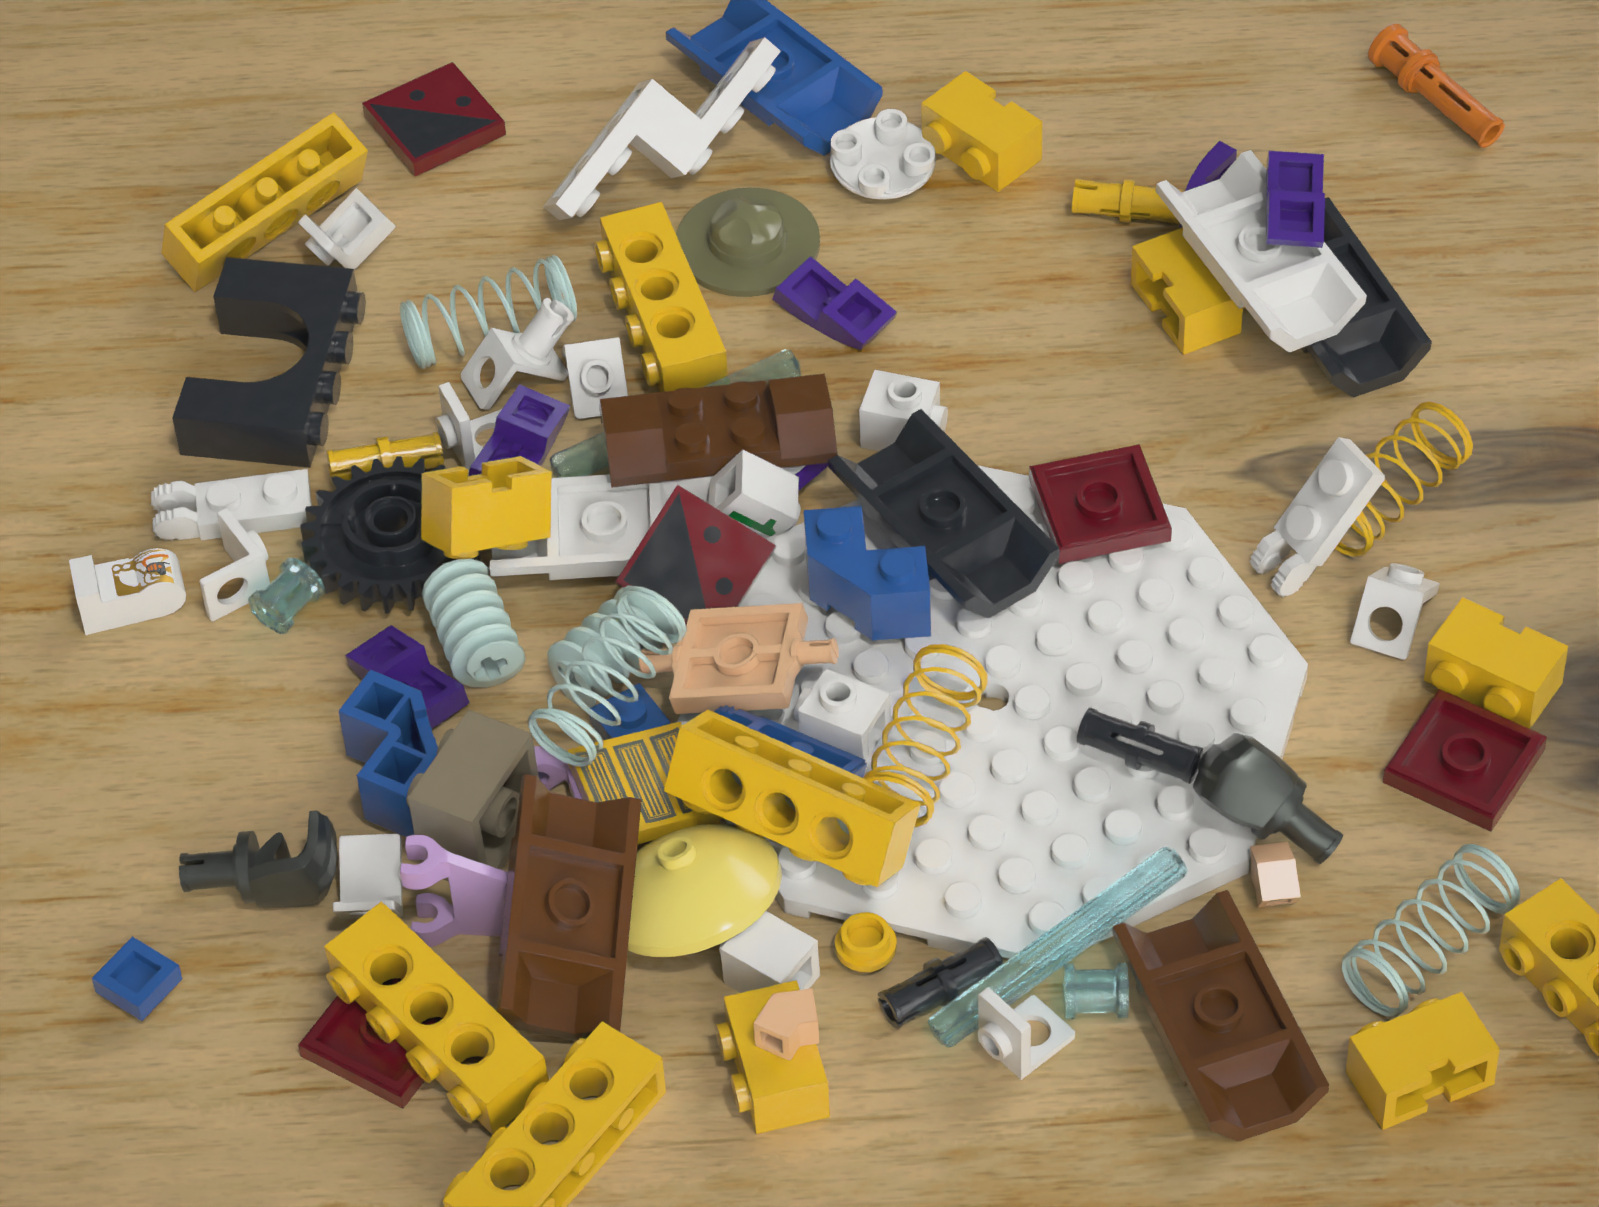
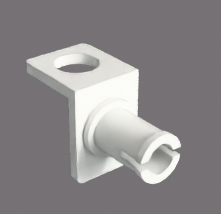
(522, 352)

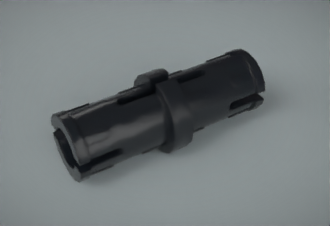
(1102, 733)
(939, 982)

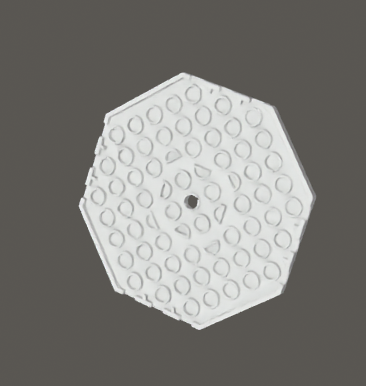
(1028, 813)

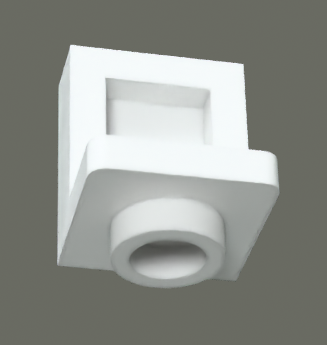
(348, 232)

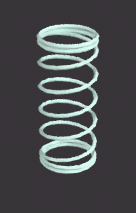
(418, 332)
(569, 722)
(1470, 891)

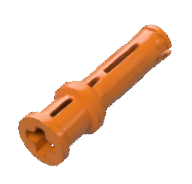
(1421, 72)

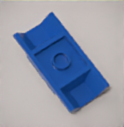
(812, 85)

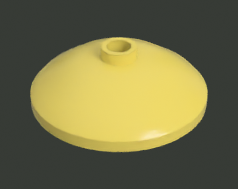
(700, 889)

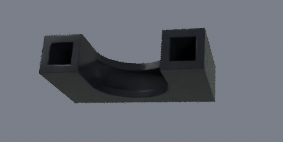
(285, 415)

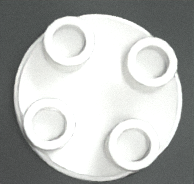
(882, 156)

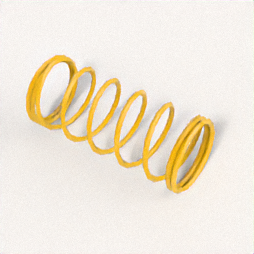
(1429, 450)
(943, 695)

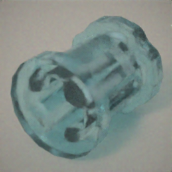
(286, 595)
(1095, 991)

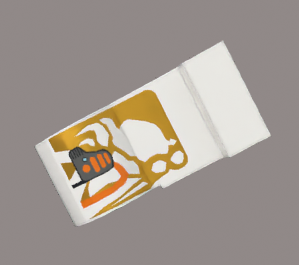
(127, 589)

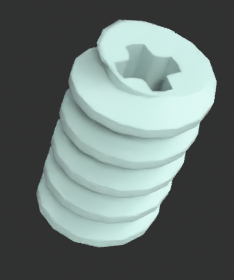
(472, 624)
(570, 648)

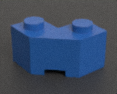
(878, 588)
(391, 733)

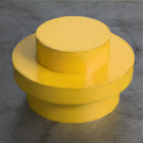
(865, 942)

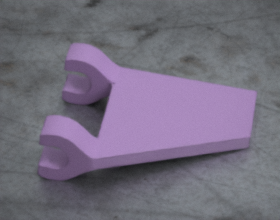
(474, 887)

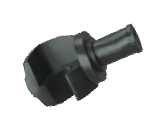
(1262, 793)
(269, 872)

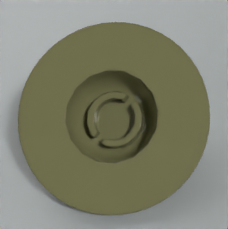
(747, 240)

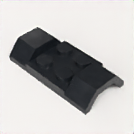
(1382, 338)
(939, 498)

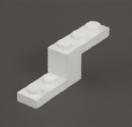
(663, 130)

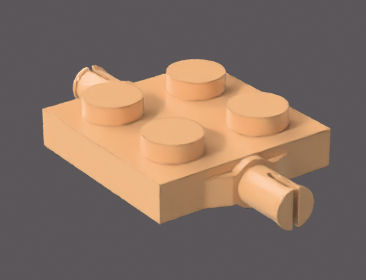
(740, 658)

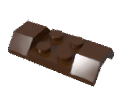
(704, 428)
(567, 912)
(1224, 1021)

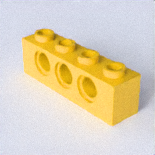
(264, 201)
(661, 299)
(768, 769)
(1538, 936)
(385, 948)
(589, 1131)

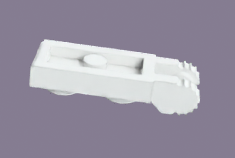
(256, 502)
(1318, 516)

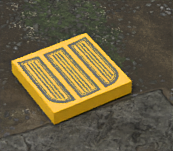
(638, 768)

